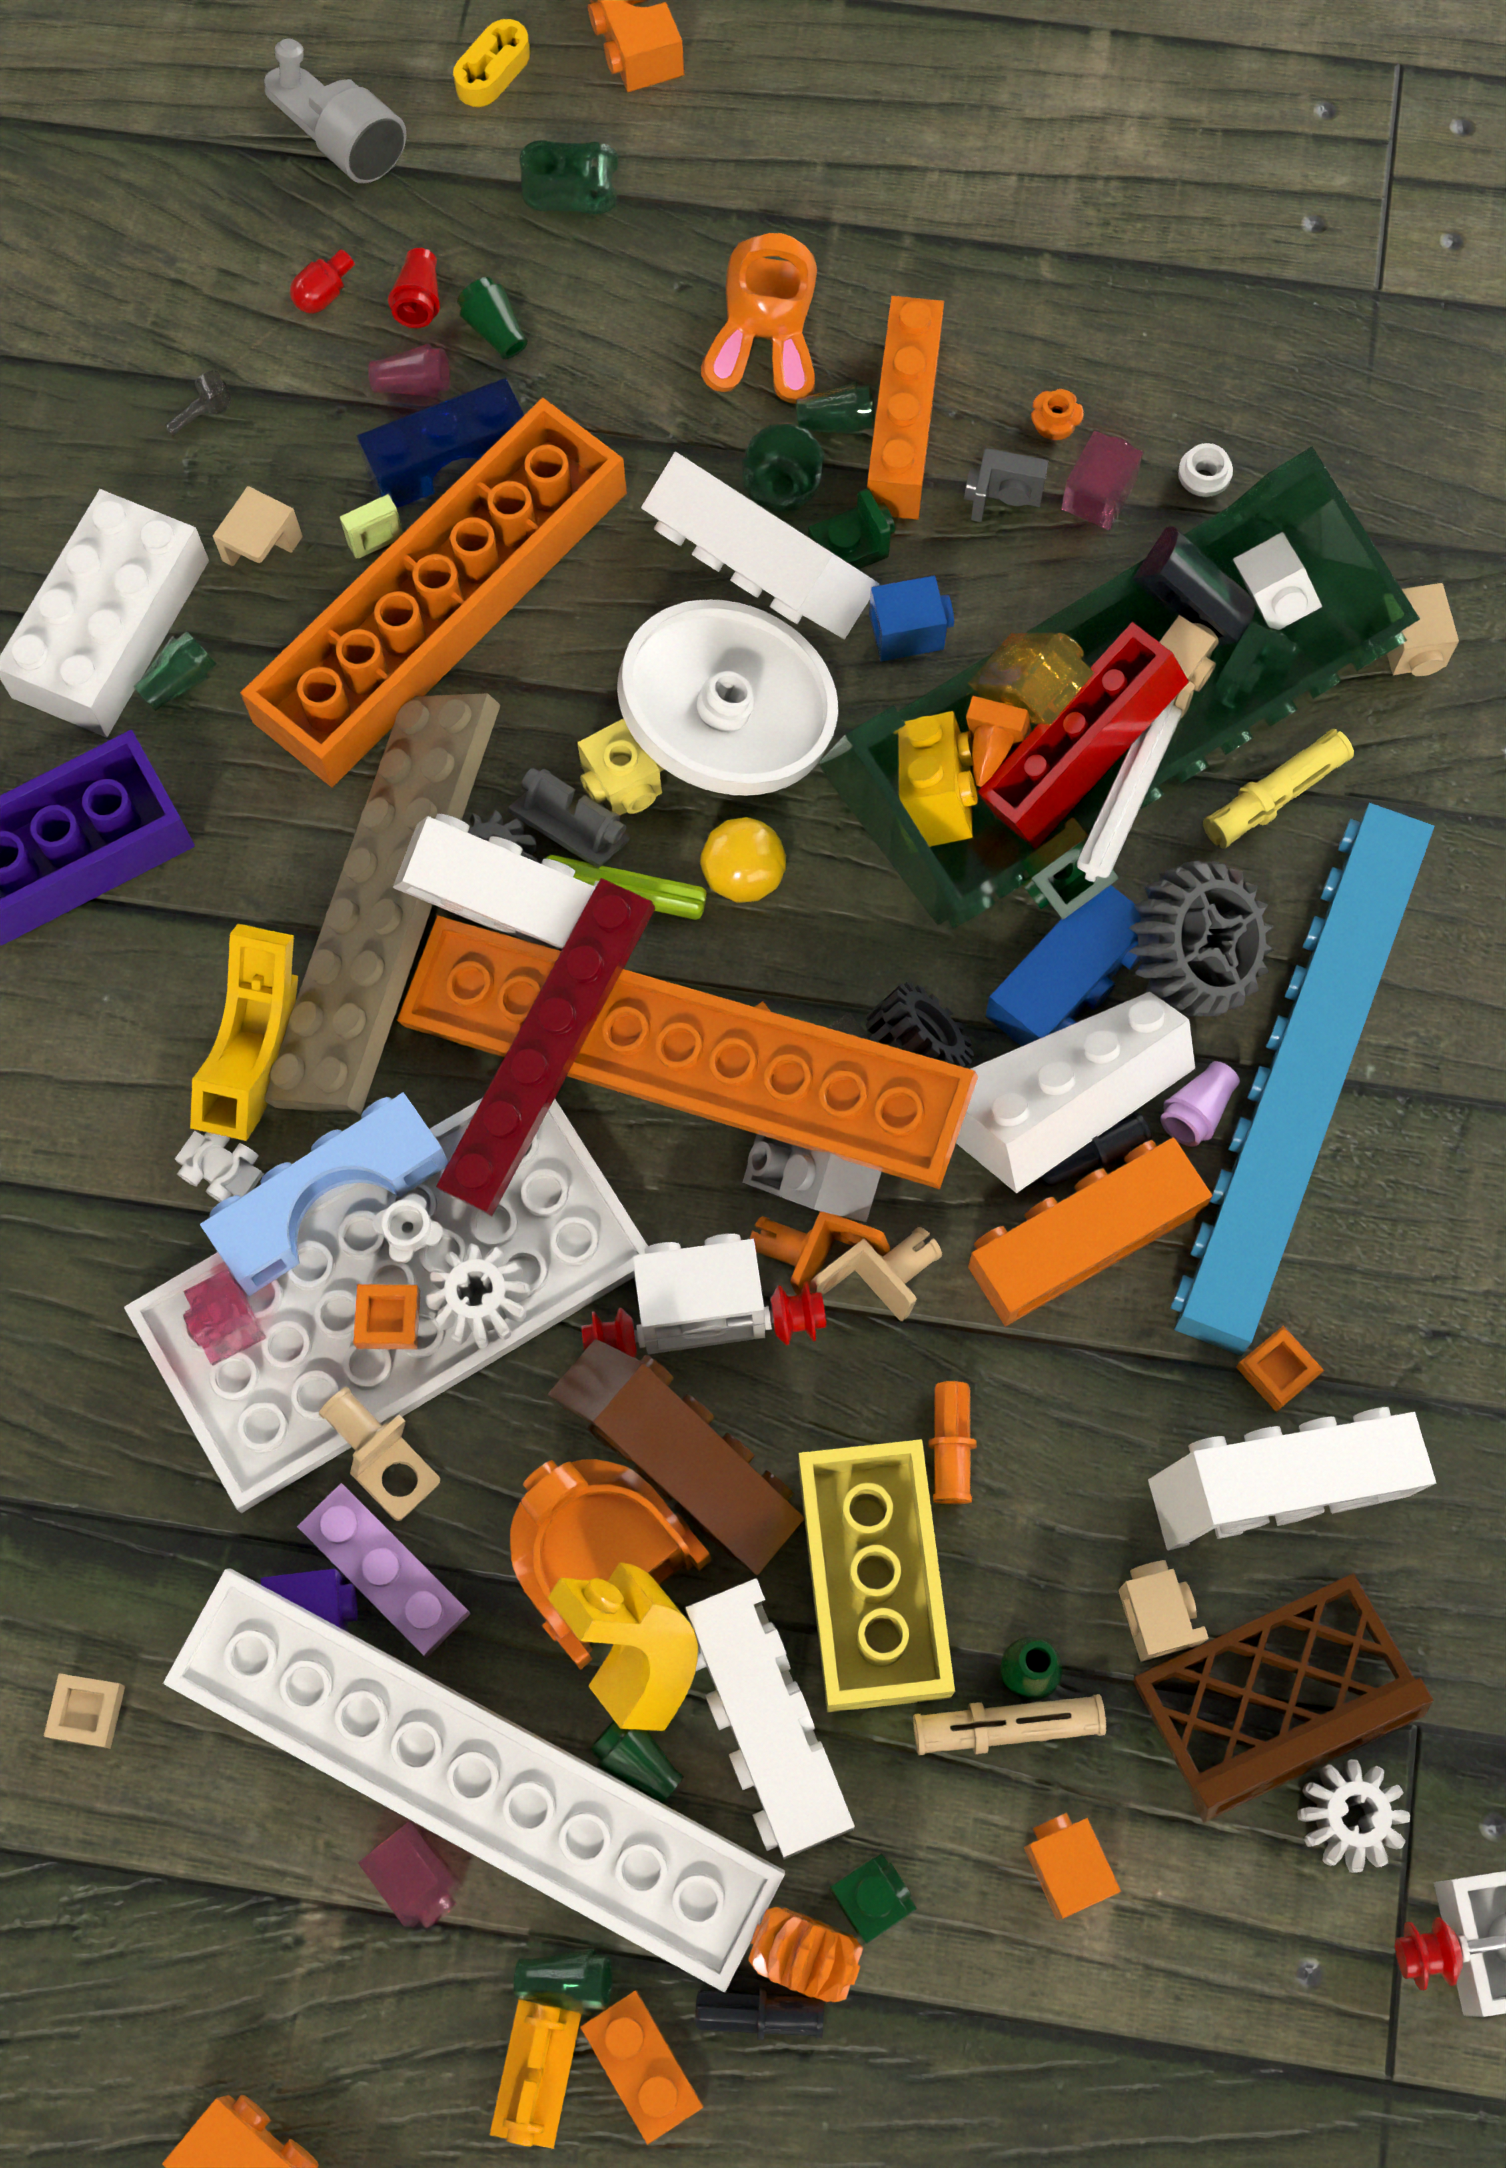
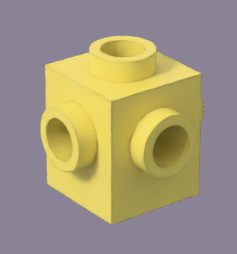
(618, 770)

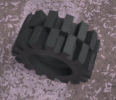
(919, 1025)

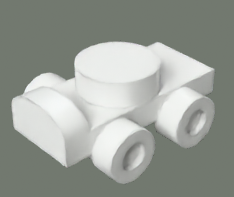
(225, 1171)

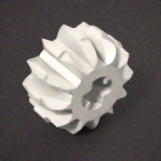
(459, 1285)
(1374, 1824)

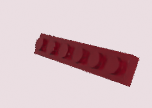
(546, 1047)

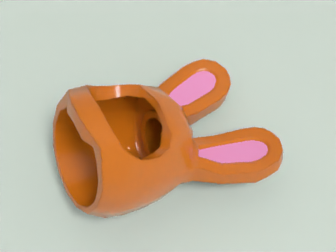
(767, 302)

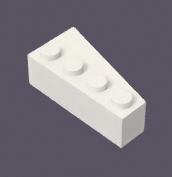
(758, 547)
(1072, 1086)
(1290, 1475)
(768, 1722)

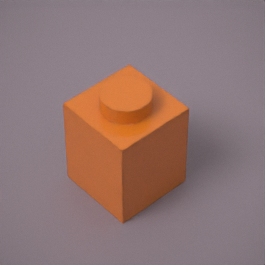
(1070, 1865)

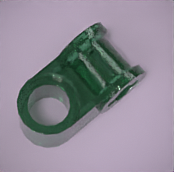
(563, 176)

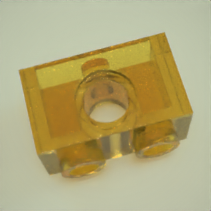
(1034, 674)

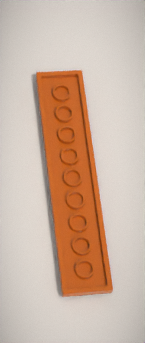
(706, 1055)

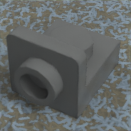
(1007, 477)

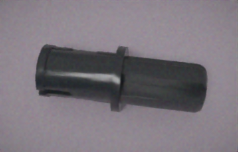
(1102, 1150)
(759, 2013)

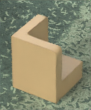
(255, 527)

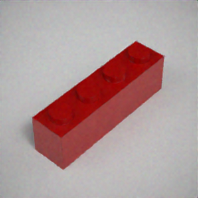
(1067, 758)

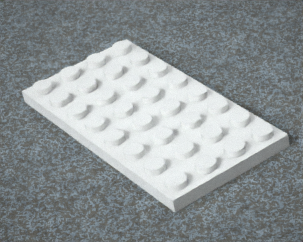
(264, 1403)

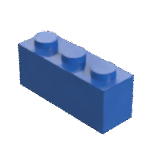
(1067, 969)

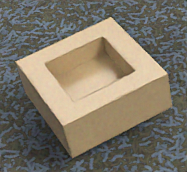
(84, 1711)

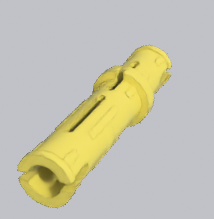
(1260, 801)

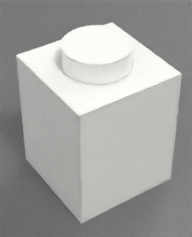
(1277, 582)

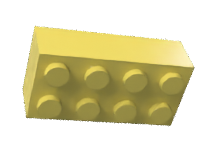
(875, 1576)

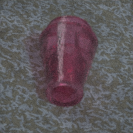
(412, 372)

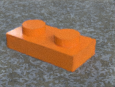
(642, 2067)

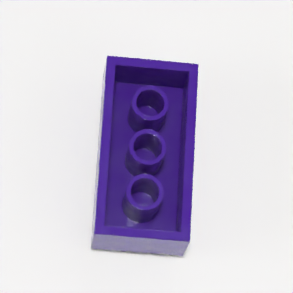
(82, 833)

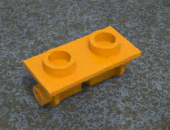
(535, 2074)

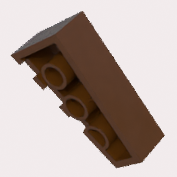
(680, 1452)

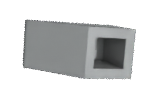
(812, 1178)

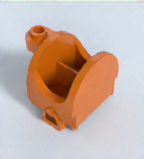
(585, 1522)

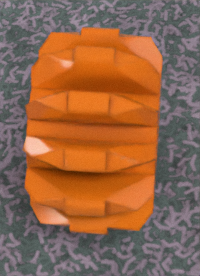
(805, 1954)

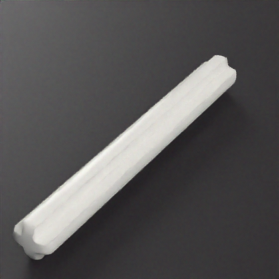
(1127, 795)

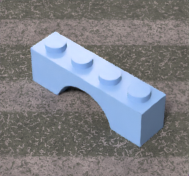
(261, 1229)

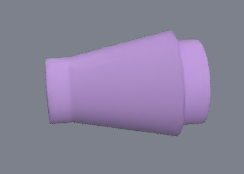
(1198, 1107)

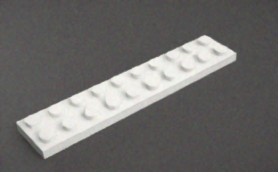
(475, 1779)

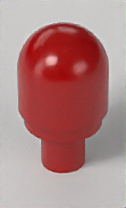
(320, 282)

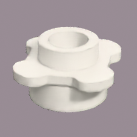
(413, 1211)

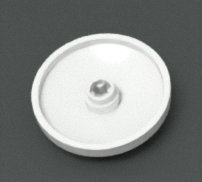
(727, 697)

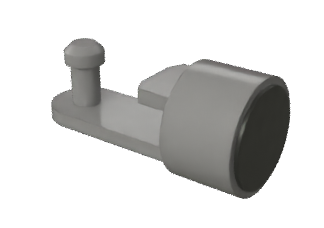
(342, 118)

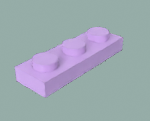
(384, 1570)

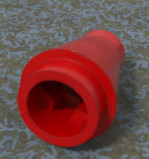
(415, 292)

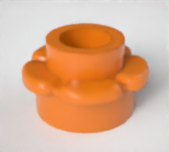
(1056, 425)

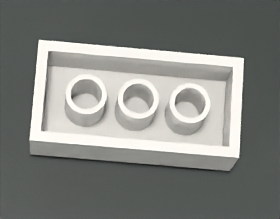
(102, 612)

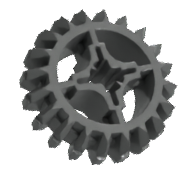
(1205, 925)

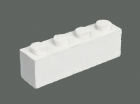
(492, 882)

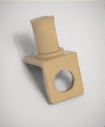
(885, 1273)
(376, 1450)

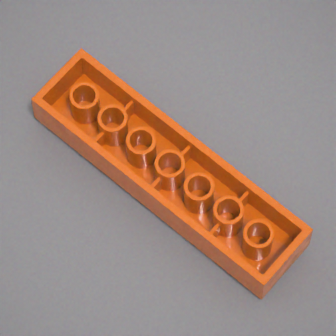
(436, 591)

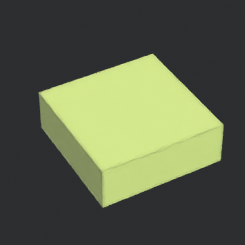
(371, 526)

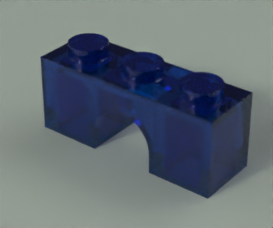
(411, 450)

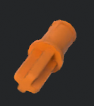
(952, 1443)

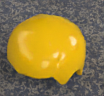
(743, 860)

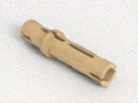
(1081, 1716)

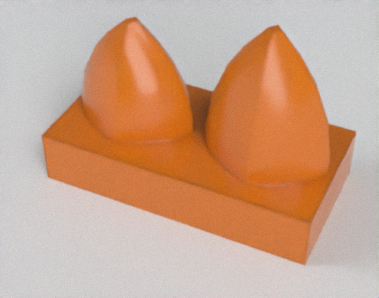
(995, 734)

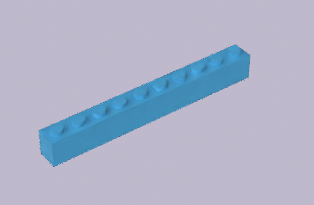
(1303, 1081)

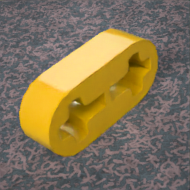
(486, 59)

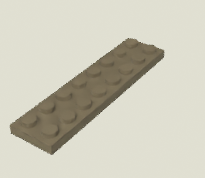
(370, 926)

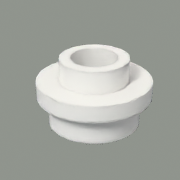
(1208, 458)

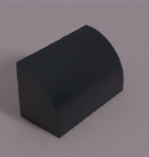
(1195, 587)

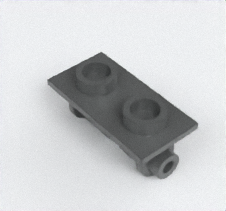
(580, 827)

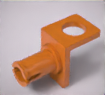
(810, 1249)

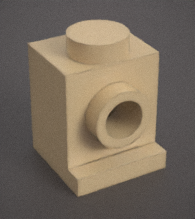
(1192, 647)
(1160, 1611)

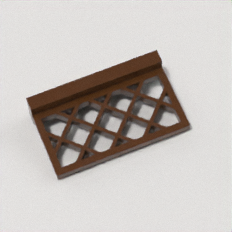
(1303, 1747)

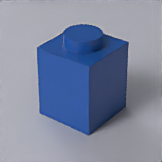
(909, 617)

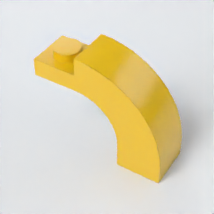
(257, 1010)
(651, 1641)

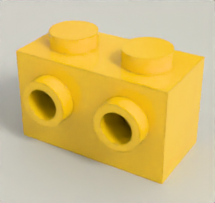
(937, 777)

